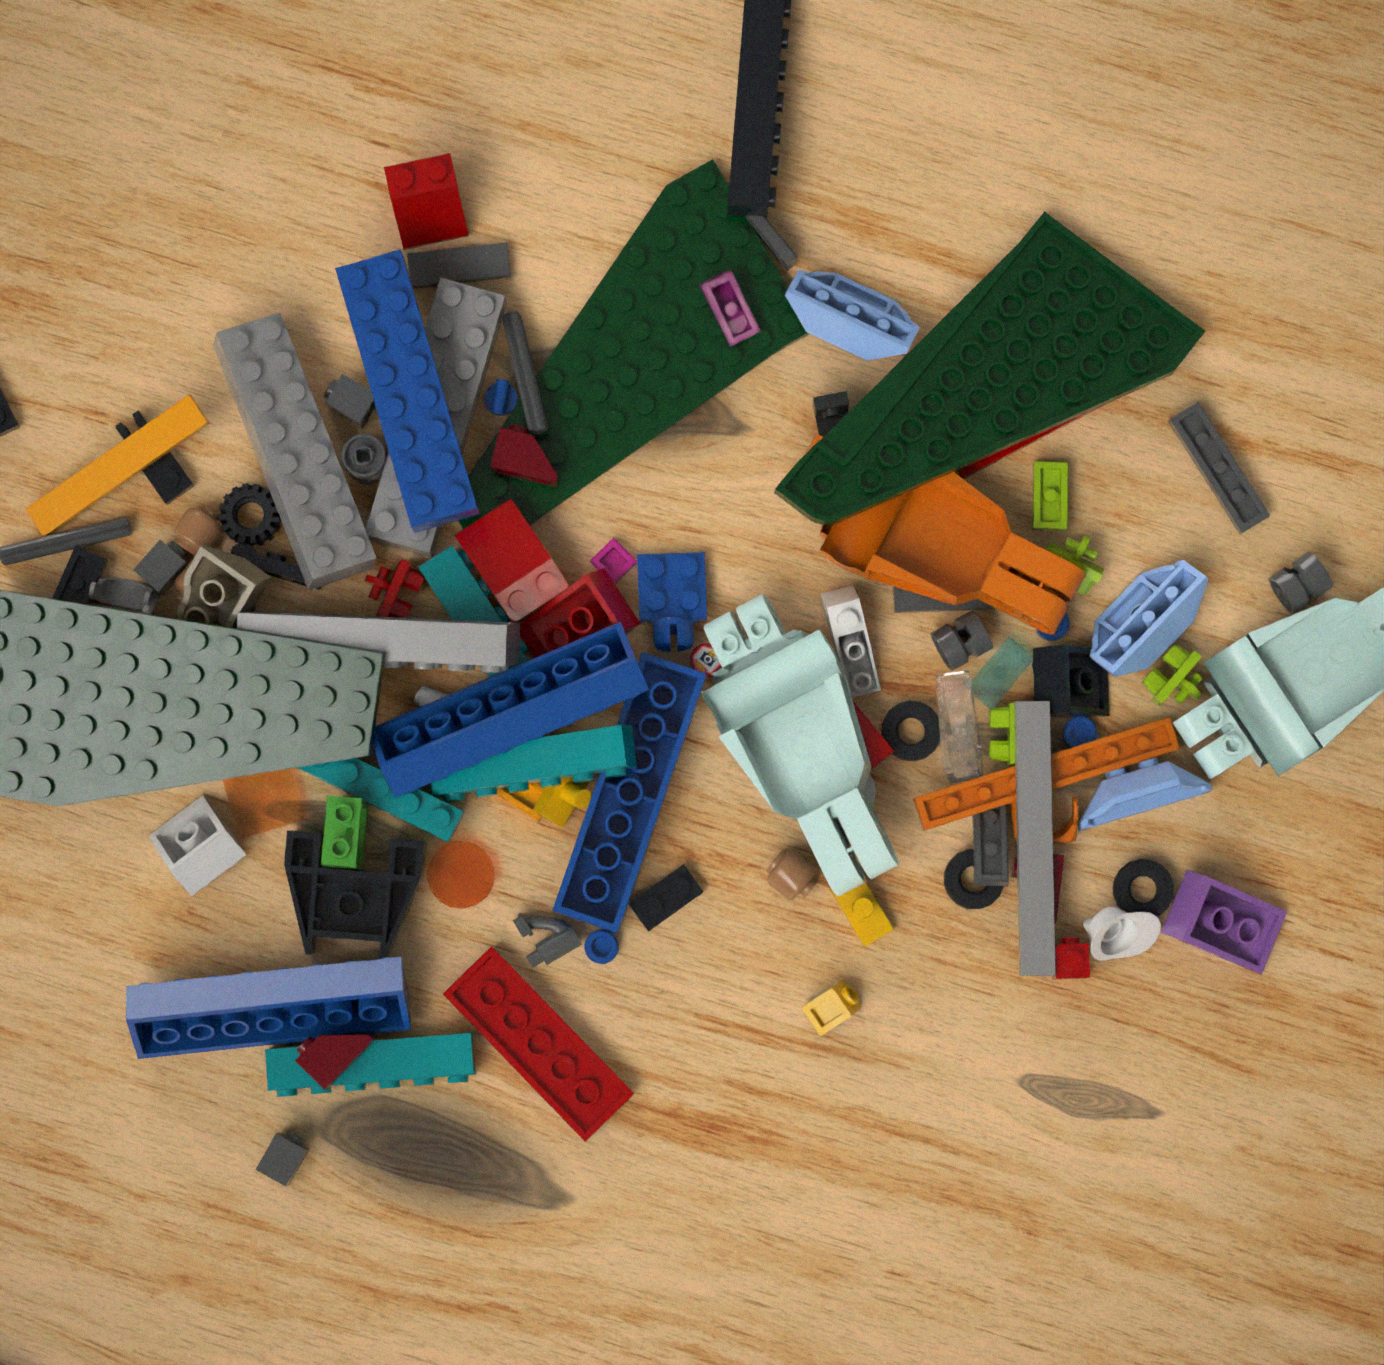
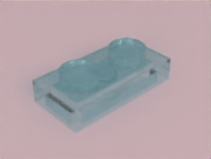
(1000, 673)

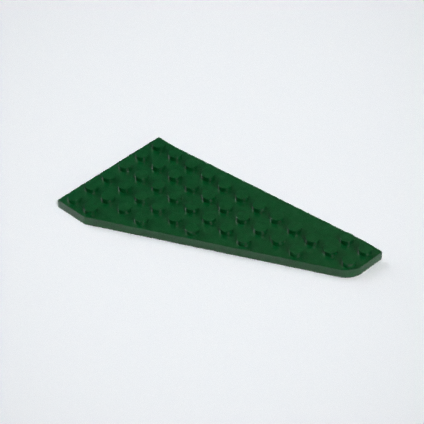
(647, 344)
(1016, 356)

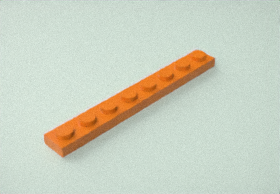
(1066, 768)

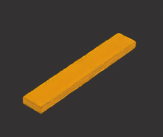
(117, 465)

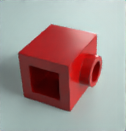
(1071, 959)

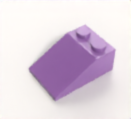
(1224, 921)

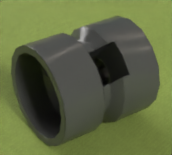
(364, 458)
(1297, 584)
(951, 647)

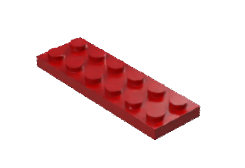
(538, 1043)

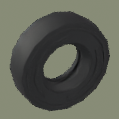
(926, 716)
(1154, 871)
(958, 893)

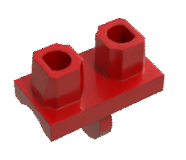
(403, 576)

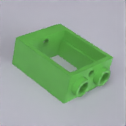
(342, 820)

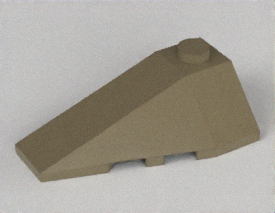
(220, 587)

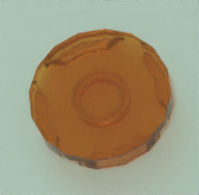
(460, 875)

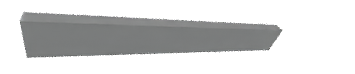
(1034, 838)

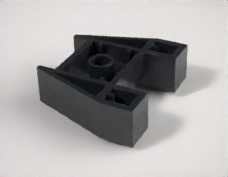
(351, 901)

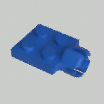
(672, 596)

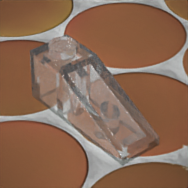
(958, 727)

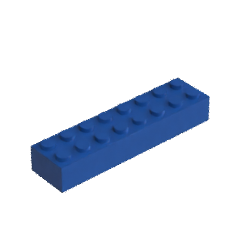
(407, 391)
(508, 710)
(628, 806)
(268, 1007)

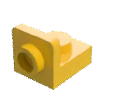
(832, 1007)

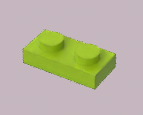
(1050, 496)

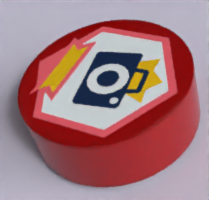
(704, 659)

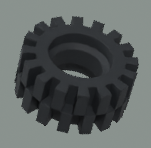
(230, 510)

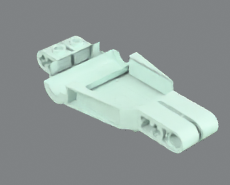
(1290, 686)
(798, 737)

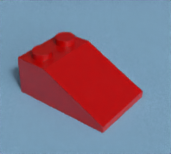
(511, 561)
(576, 613)

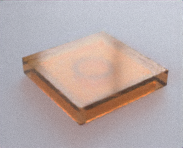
(263, 802)

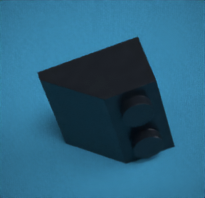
(1070, 681)

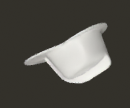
(1120, 933)

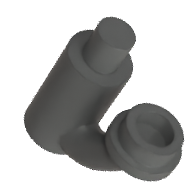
(554, 946)

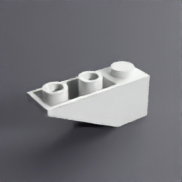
(851, 640)

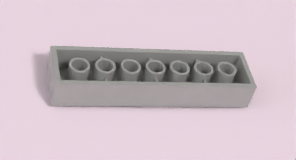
(462, 340)
(294, 451)
(403, 640)

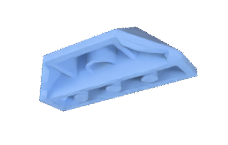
(850, 315)
(1147, 618)
(1140, 791)

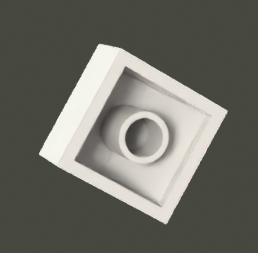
(197, 845)

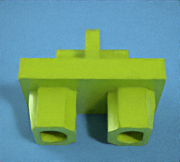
(1092, 572)
(1162, 687)
(1003, 750)

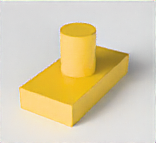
(559, 801)
(864, 914)

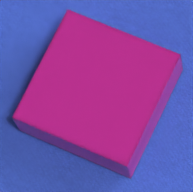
(614, 559)

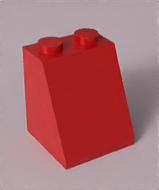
(426, 201)

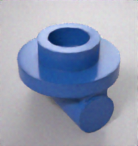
(500, 398)

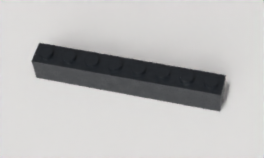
(757, 106)

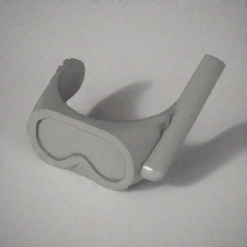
(124, 594)

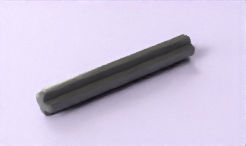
(524, 373)
(65, 541)

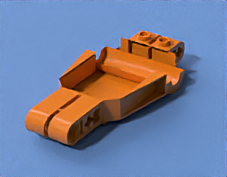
(954, 549)

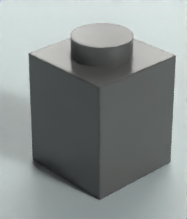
(350, 400)
(162, 566)
(283, 1157)

